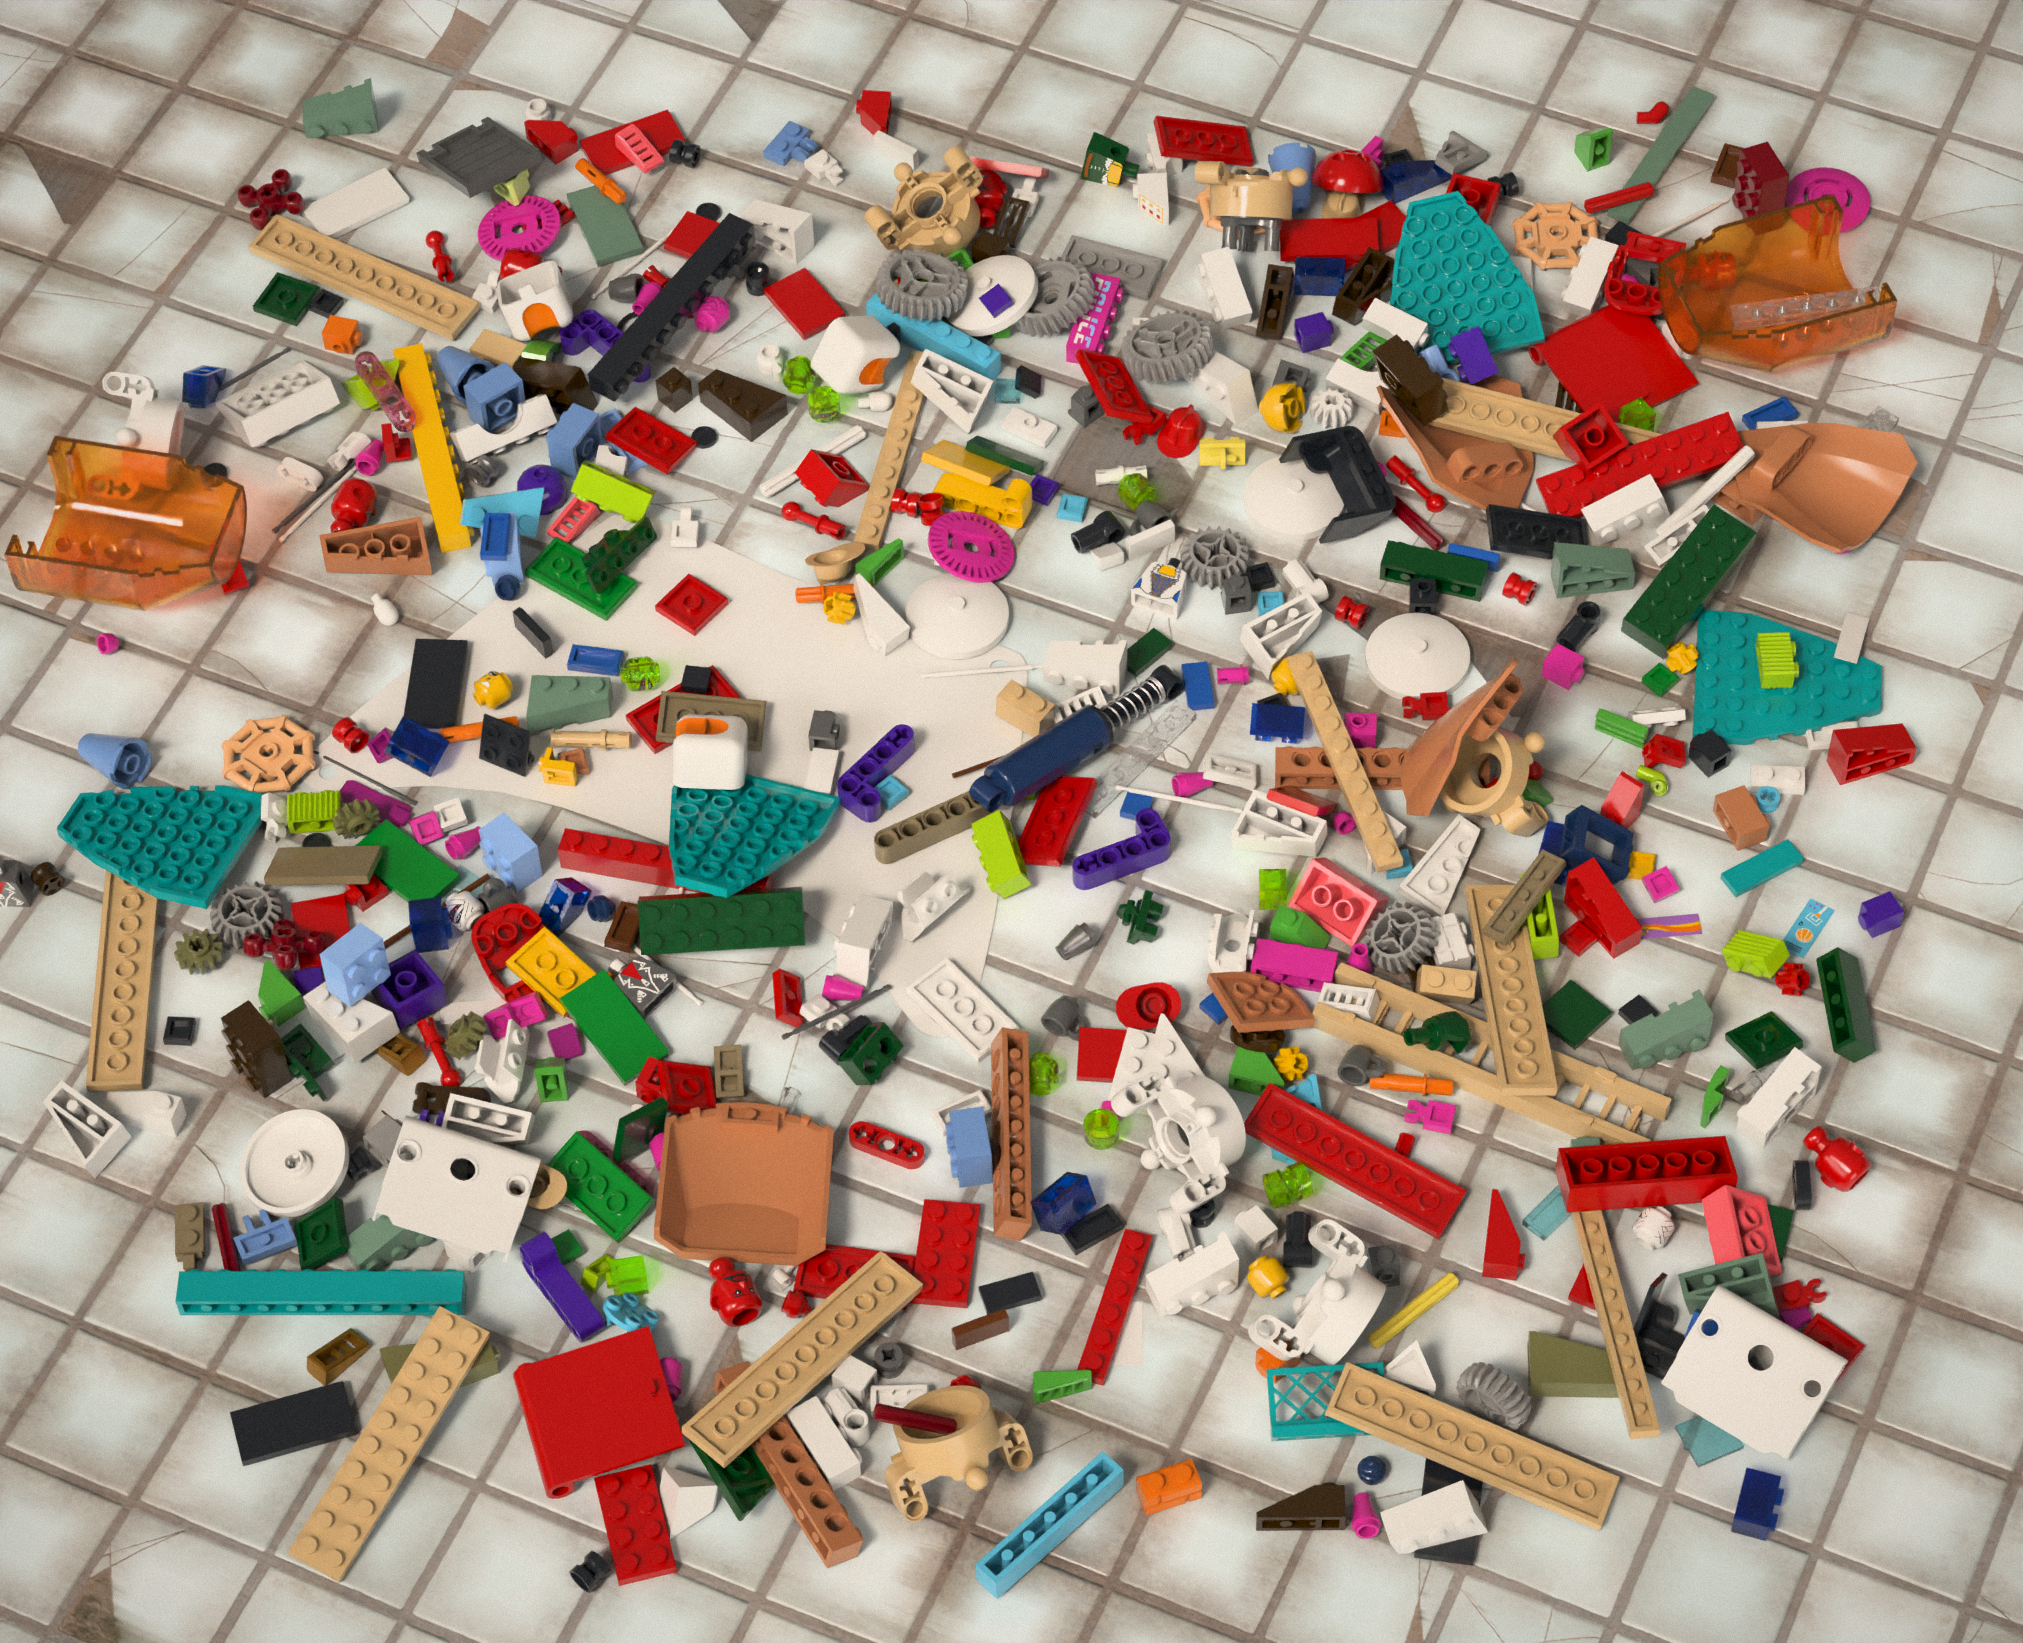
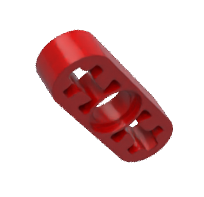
(908, 1145)

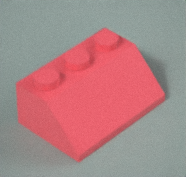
(1338, 900)
(1740, 1227)

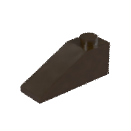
(1275, 301)
(1309, 1510)

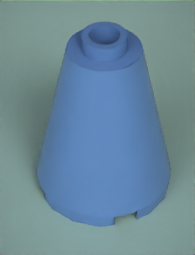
(1292, 156)
(460, 368)
(116, 757)

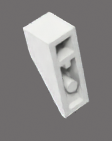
(1665, 545)
(881, 622)
(147, 1110)

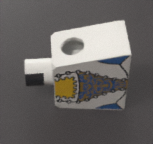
(1161, 588)

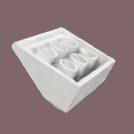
(279, 403)

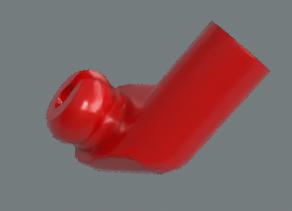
(1655, 115)

